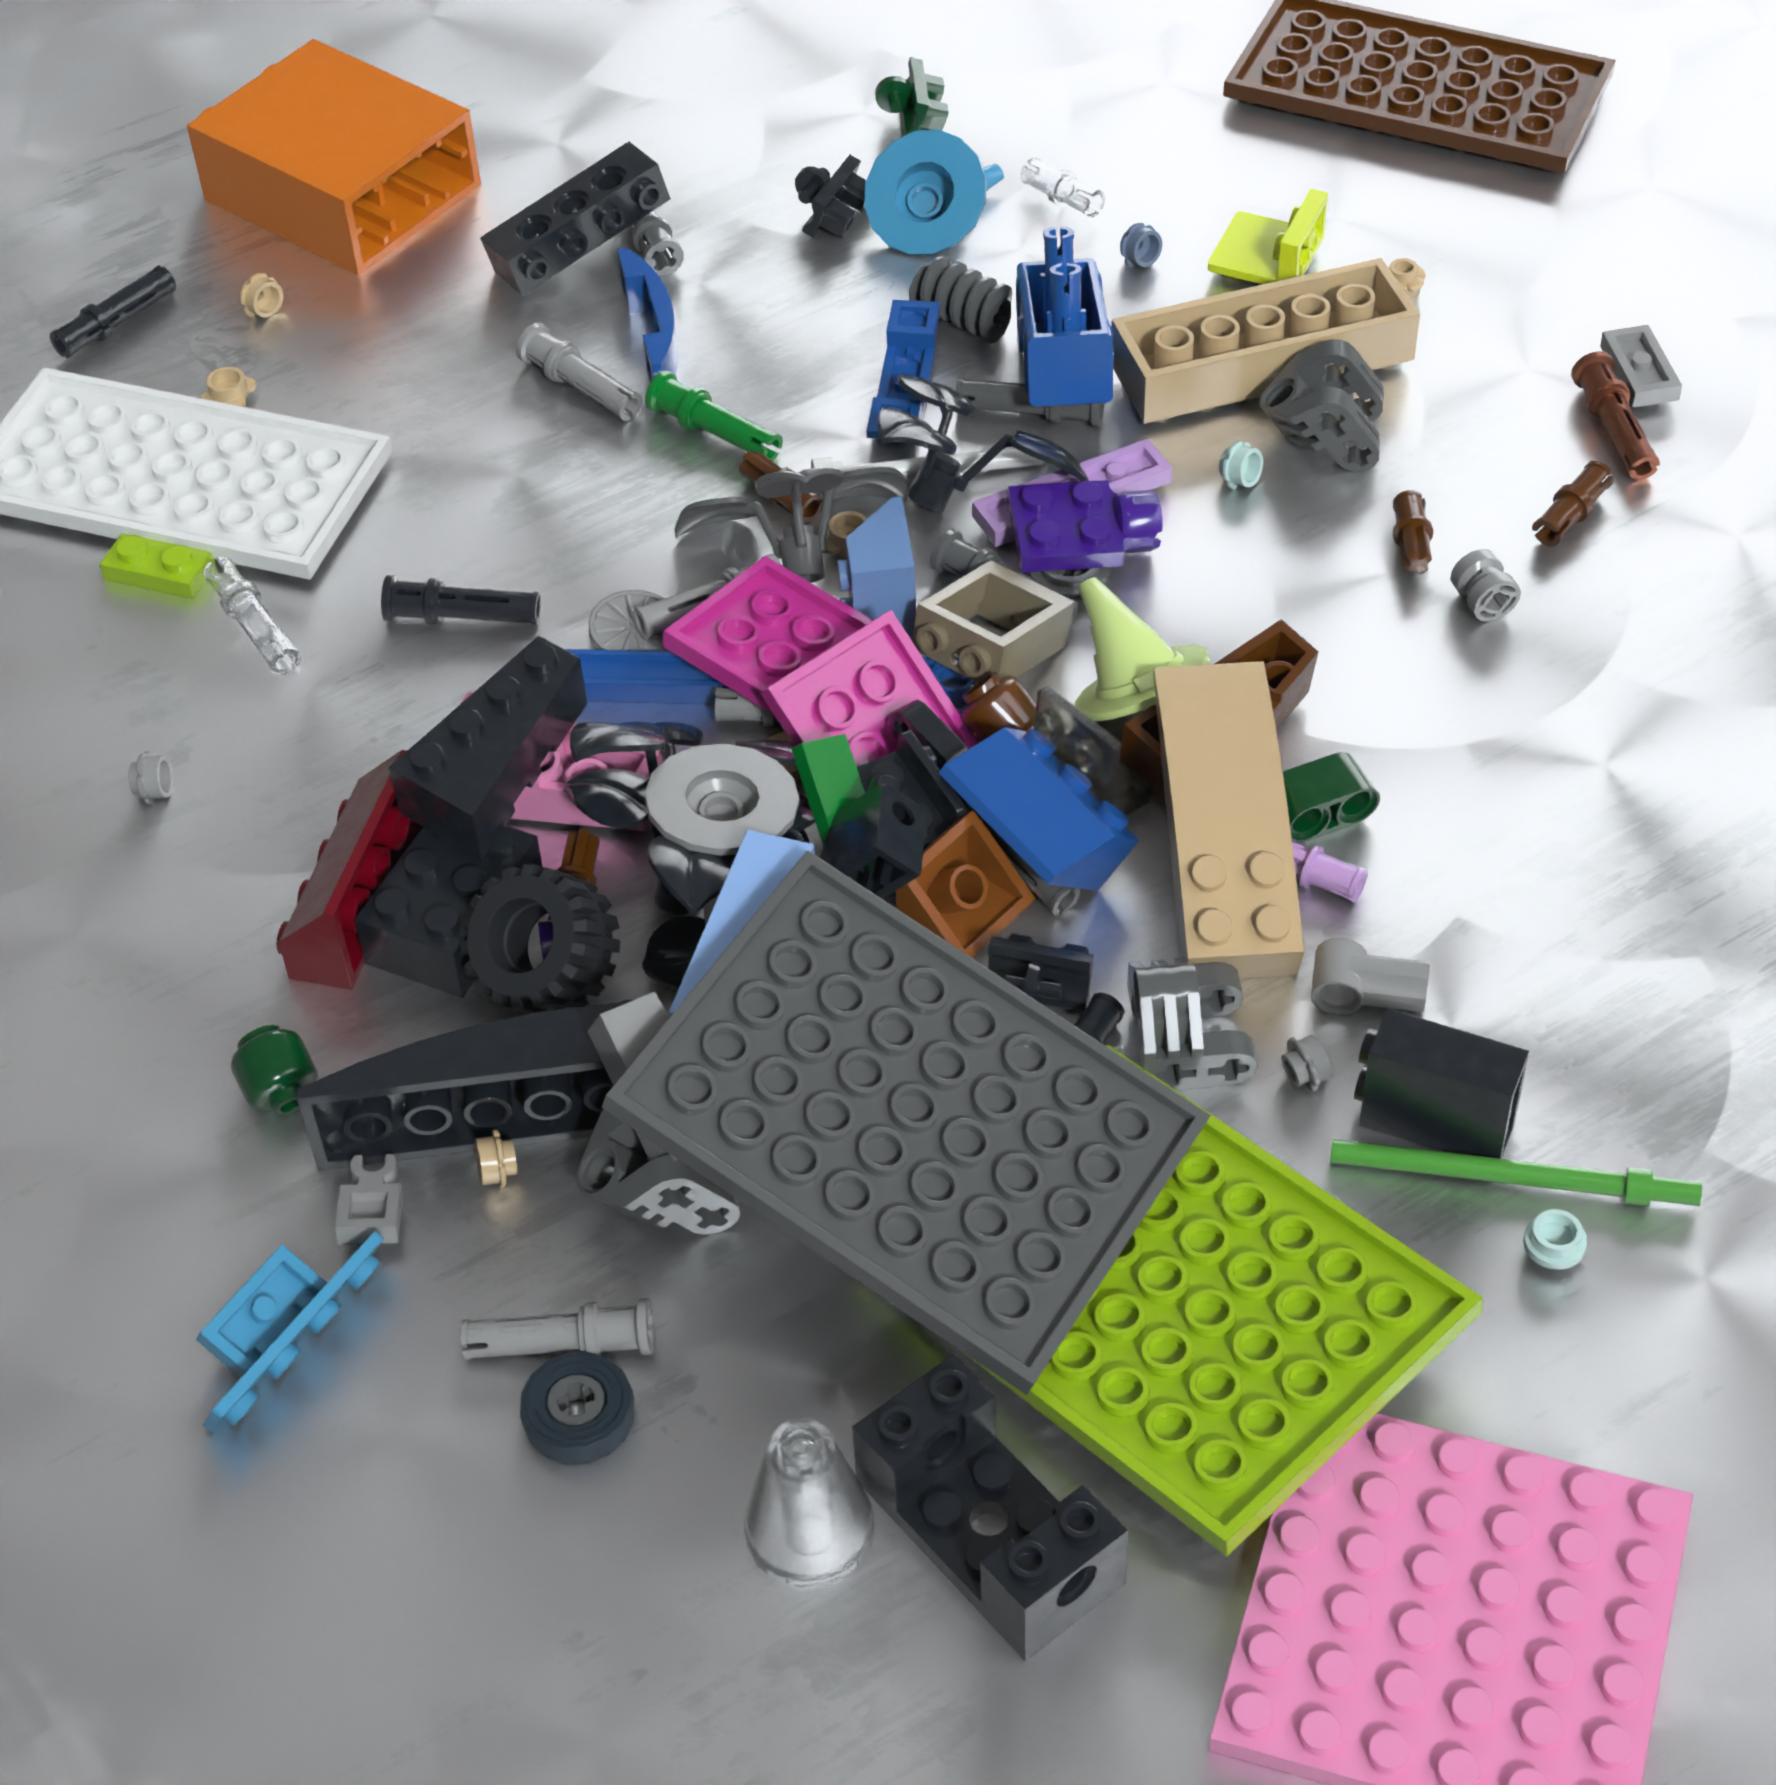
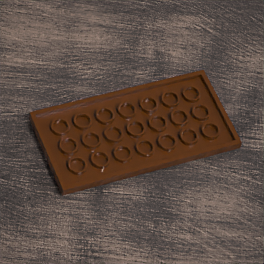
(1422, 80)

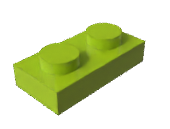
(156, 565)

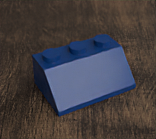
(1042, 808)

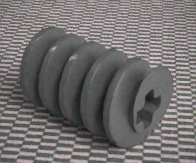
(965, 297)

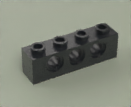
(575, 218)

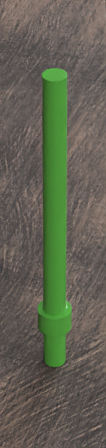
(1635, 1186)

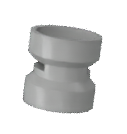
(1485, 585)

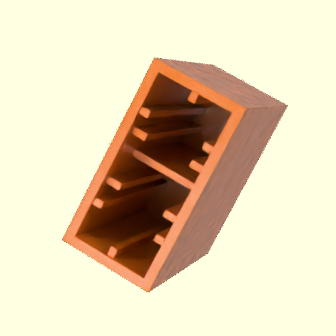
(335, 155)

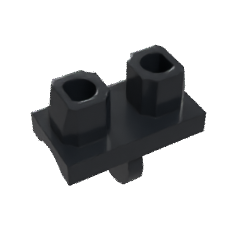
(826, 196)
(1044, 972)

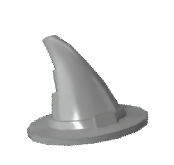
(717, 793)

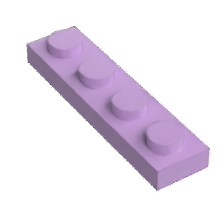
(1126, 469)

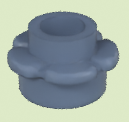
(1141, 245)

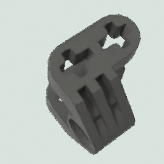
(1310, 388)
(1170, 1015)
(651, 1191)

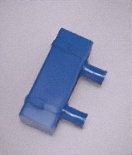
(1063, 327)

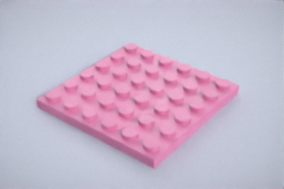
(1455, 1618)

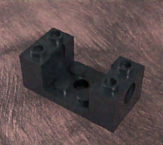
(939, 1466)

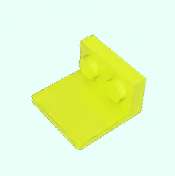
(1269, 248)

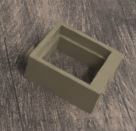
(1032, 613)

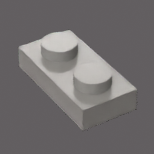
(1642, 365)

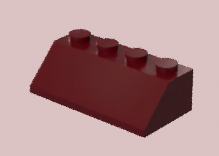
(367, 842)

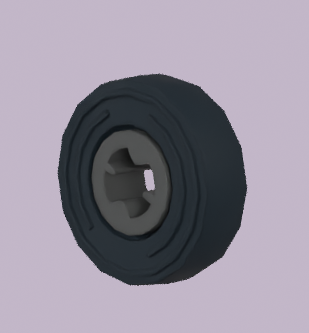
(585, 1436)

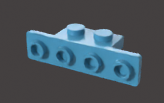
(269, 1314)

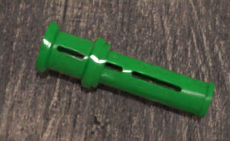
(695, 410)

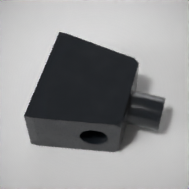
(878, 838)

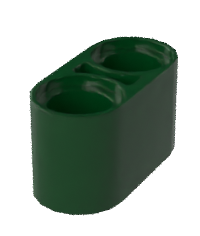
(1327, 796)

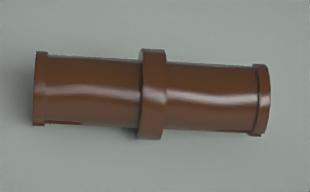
(1572, 503)

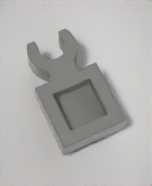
(369, 1204)

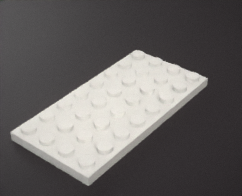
(183, 471)

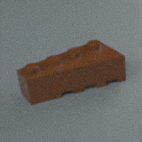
(1289, 673)

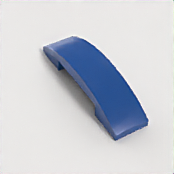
(644, 293)
(909, 350)

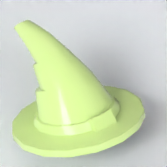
(1125, 656)

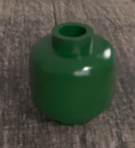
(271, 1069)

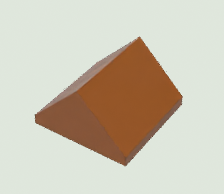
(965, 887)

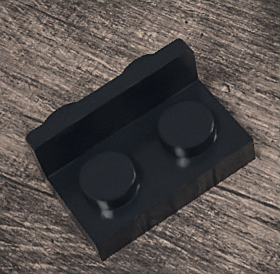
(918, 772)

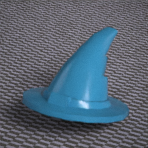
(927, 192)

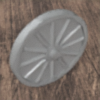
(613, 623)

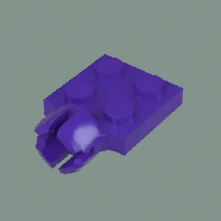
(1081, 525)

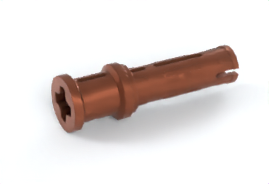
(1609, 400)

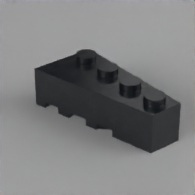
(491, 747)

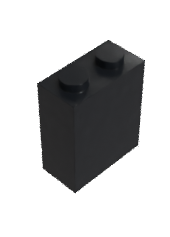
(1439, 1085)

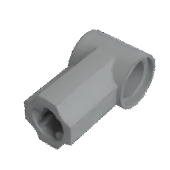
(1351, 978)

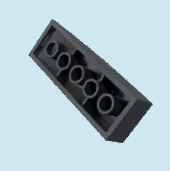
(518, 1075)

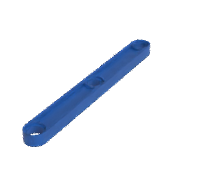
(670, 679)

